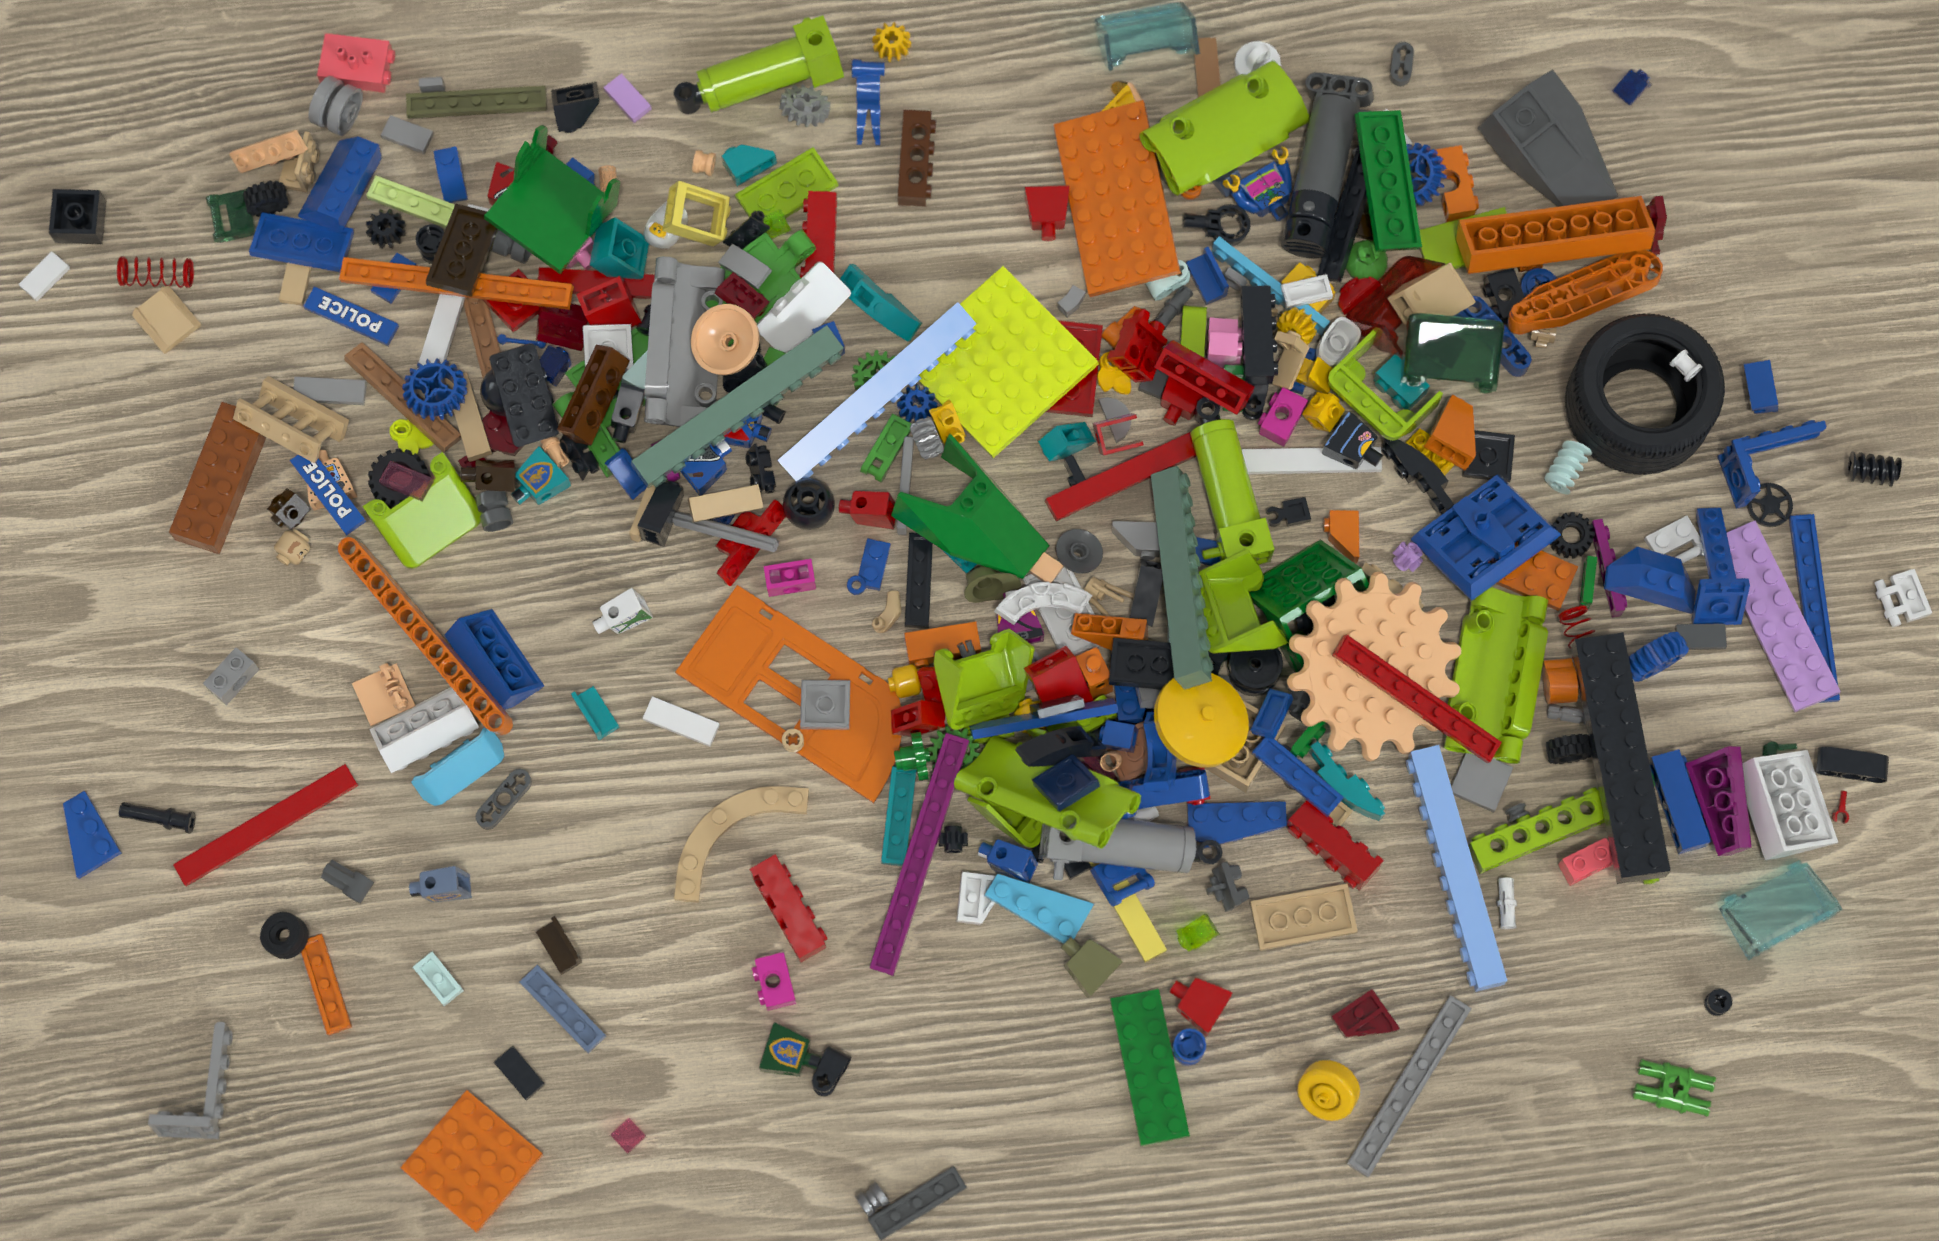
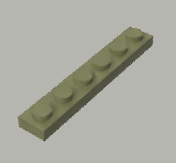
(476, 102)

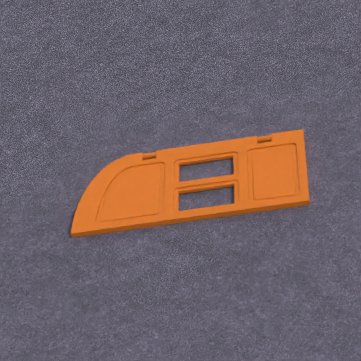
(737, 654)

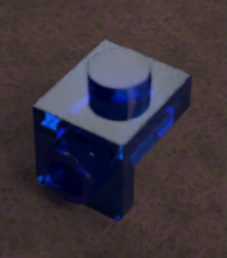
(1632, 85)

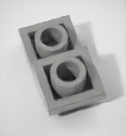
(745, 266)

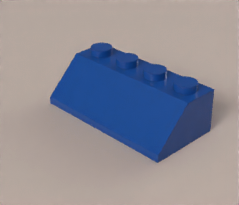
(341, 183)
(494, 657)

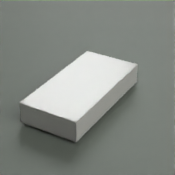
(44, 276)
(1306, 291)

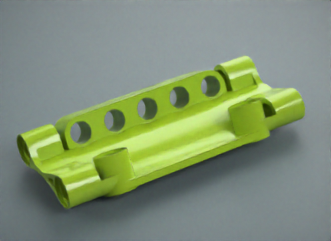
(1500, 668)
(1003, 770)

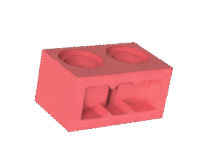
(1586, 862)

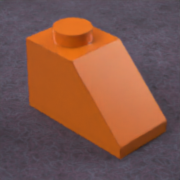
(1344, 532)

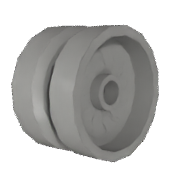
(335, 105)

